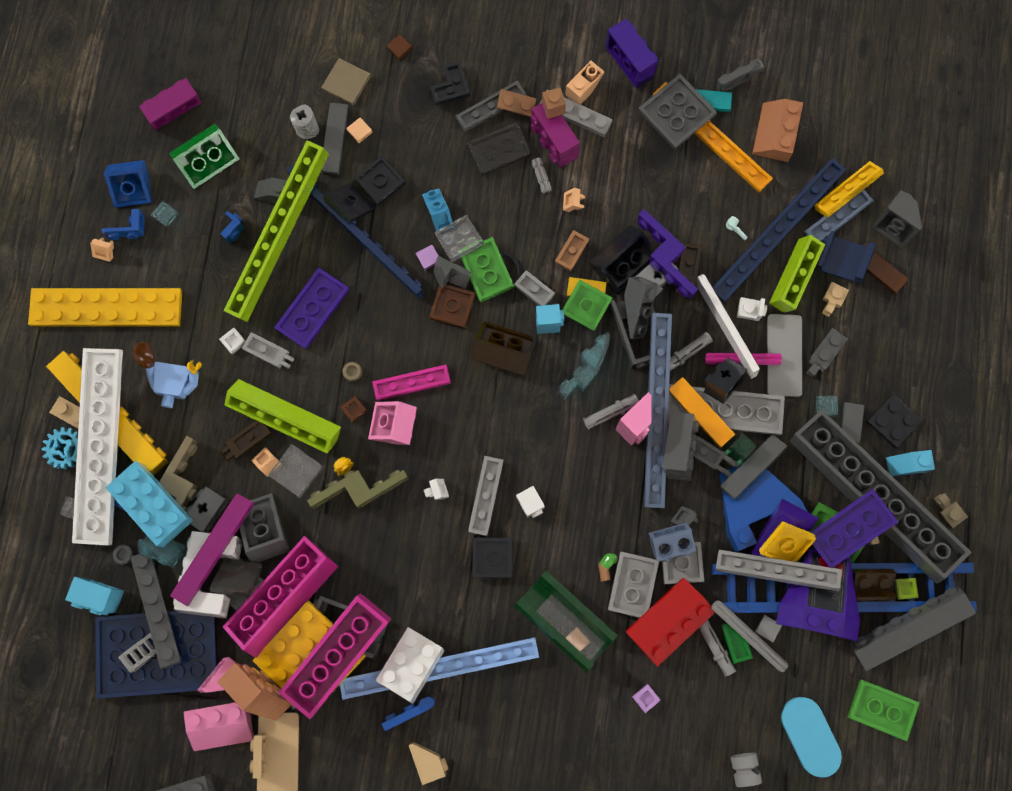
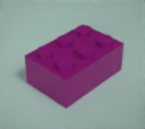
(555, 136)

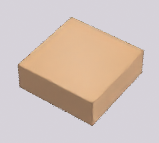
(359, 130)

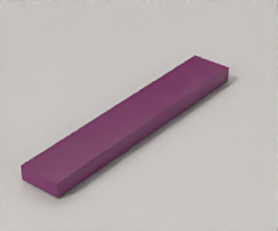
(212, 550)

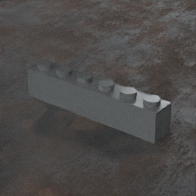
(913, 628)

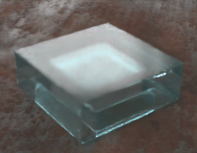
(164, 214)
(827, 404)

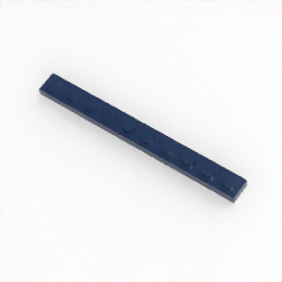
(778, 230)
(374, 249)

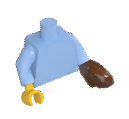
(167, 379)

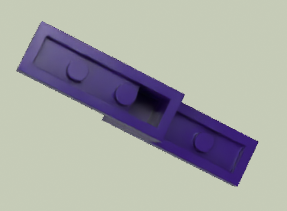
(666, 254)

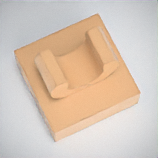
(572, 200)
(102, 249)

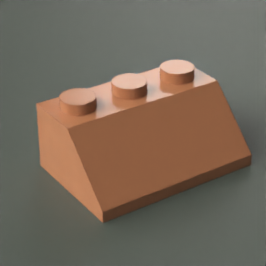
(777, 129)

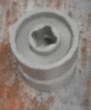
(746, 771)

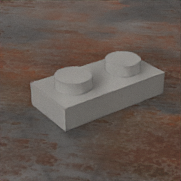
(534, 289)

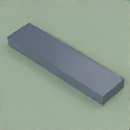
(839, 218)

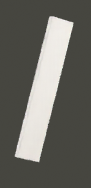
(727, 326)

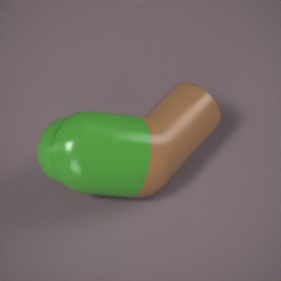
(604, 565)

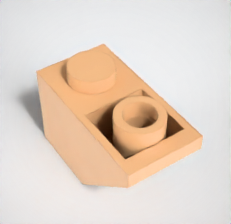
(584, 83)

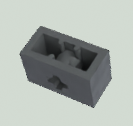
(214, 503)

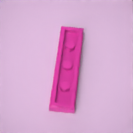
(411, 382)

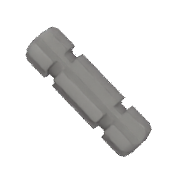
(541, 175)

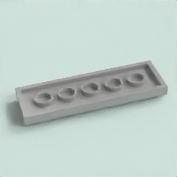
(743, 411)

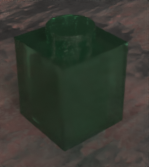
(740, 449)

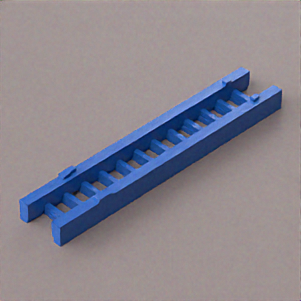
(772, 606)

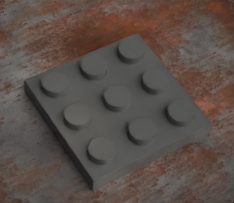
(677, 111)

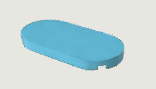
(811, 737)

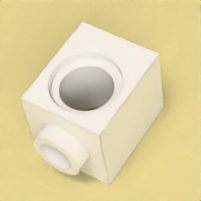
(530, 502)

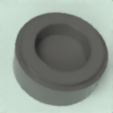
(122, 554)

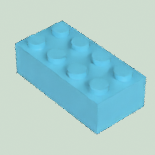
(149, 504)

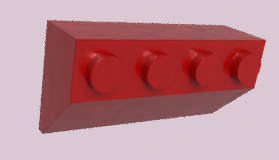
(670, 621)

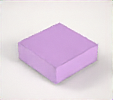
(427, 257)
(646, 698)

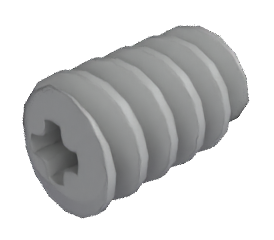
(304, 122)

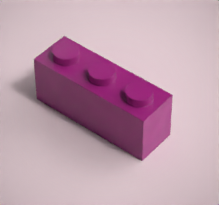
(170, 104)

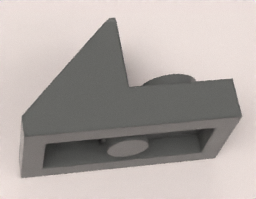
(450, 272)

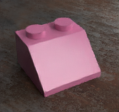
(392, 422)

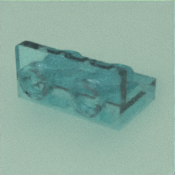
(166, 556)

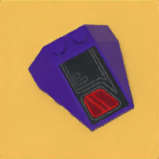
(822, 609)

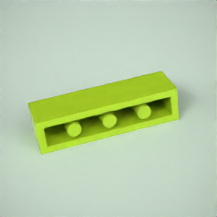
(797, 273)

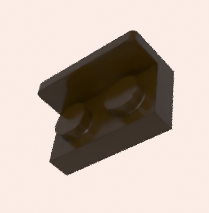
(874, 584)

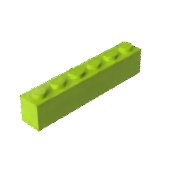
(282, 416)

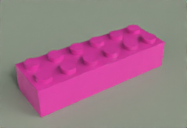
(280, 597)
(335, 655)

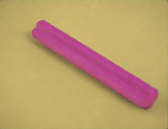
(760, 358)

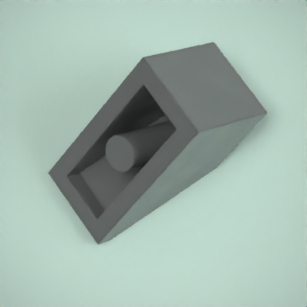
(269, 189)

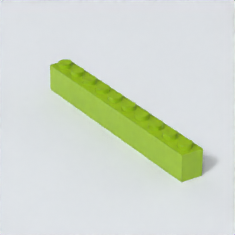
(276, 231)

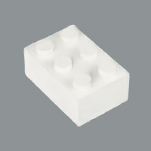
(410, 665)

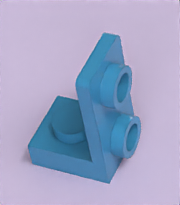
(438, 208)

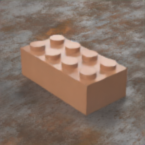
(254, 691)

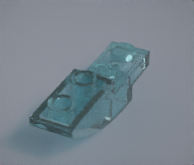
(592, 361)

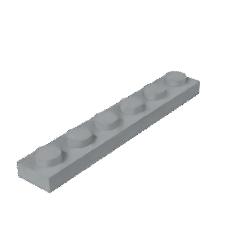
(779, 570)

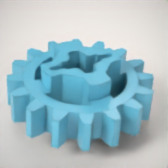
(56, 445)

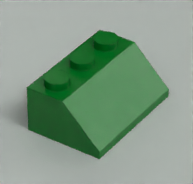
(204, 156)

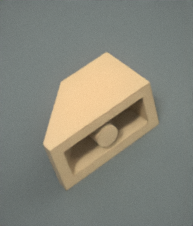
(428, 763)

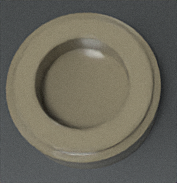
(352, 371)

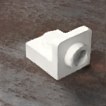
(751, 309)

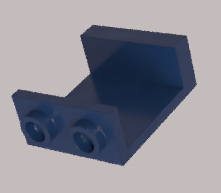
(845, 258)

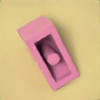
(211, 683)

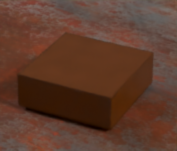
(399, 47)
(353, 409)

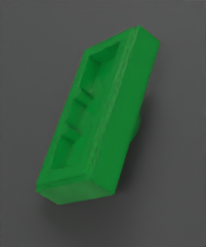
(736, 644)

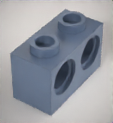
(671, 537)

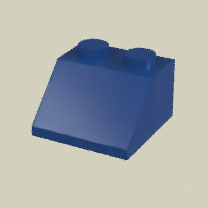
(128, 183)

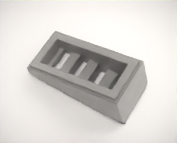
(131, 667)

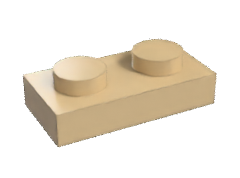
(66, 411)

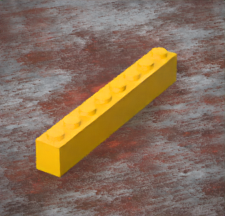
(130, 438)

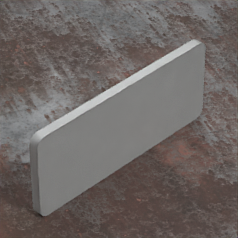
(785, 338)

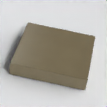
(346, 82)

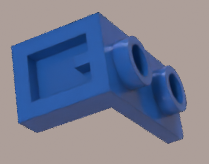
(135, 230)

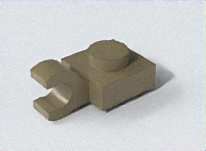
(951, 512)

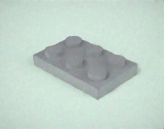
(633, 584)

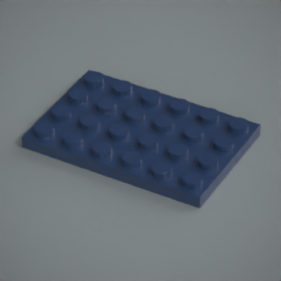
(196, 646)

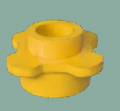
(343, 466)

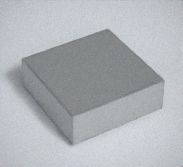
(768, 628)

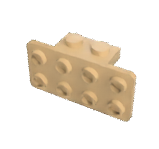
(276, 753)

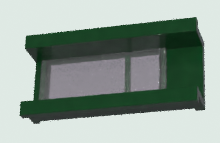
(565, 621)

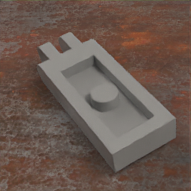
(267, 351)

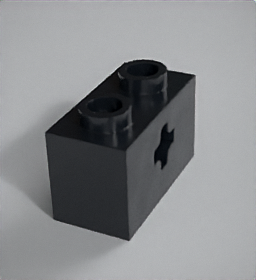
(724, 380)

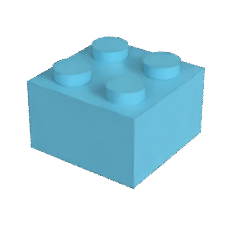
(94, 596)

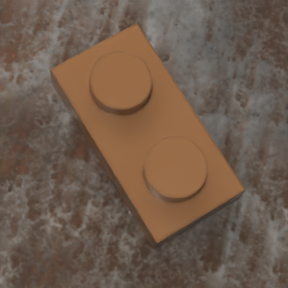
(515, 103)
(572, 251)

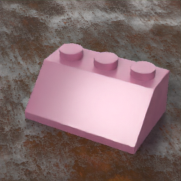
(635, 422)
(218, 726)

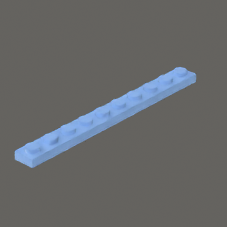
(451, 666)

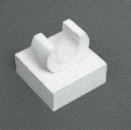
(437, 489)

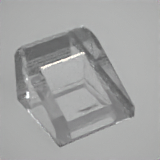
(68, 507)

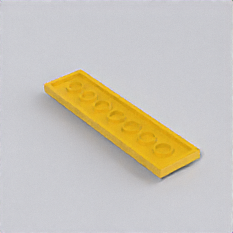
(105, 307)

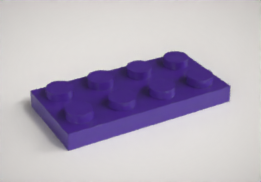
(312, 308)
(852, 528)

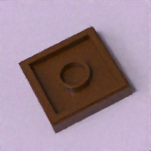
(452, 306)

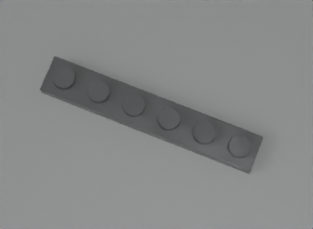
(156, 611)

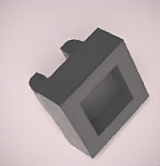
(684, 515)

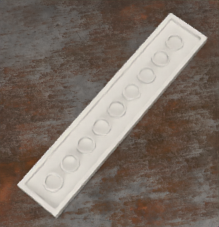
(97, 446)

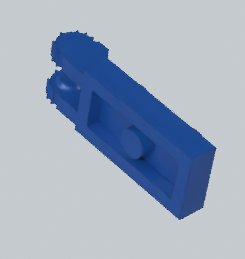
(409, 712)

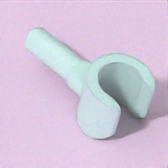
(732, 225)

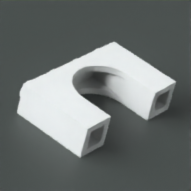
(207, 603)

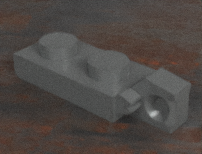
(739, 76)
(826, 352)

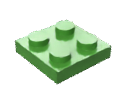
(586, 305)

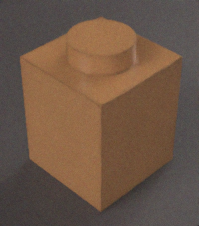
(553, 103)

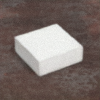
(232, 340)

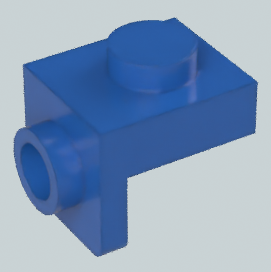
(234, 229)

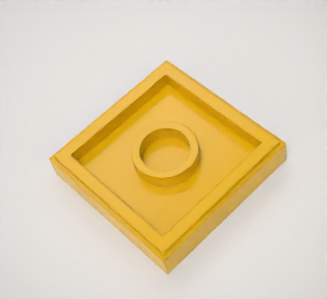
(787, 543)

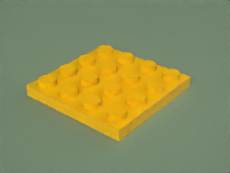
(294, 644)

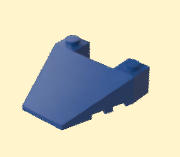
(752, 505)

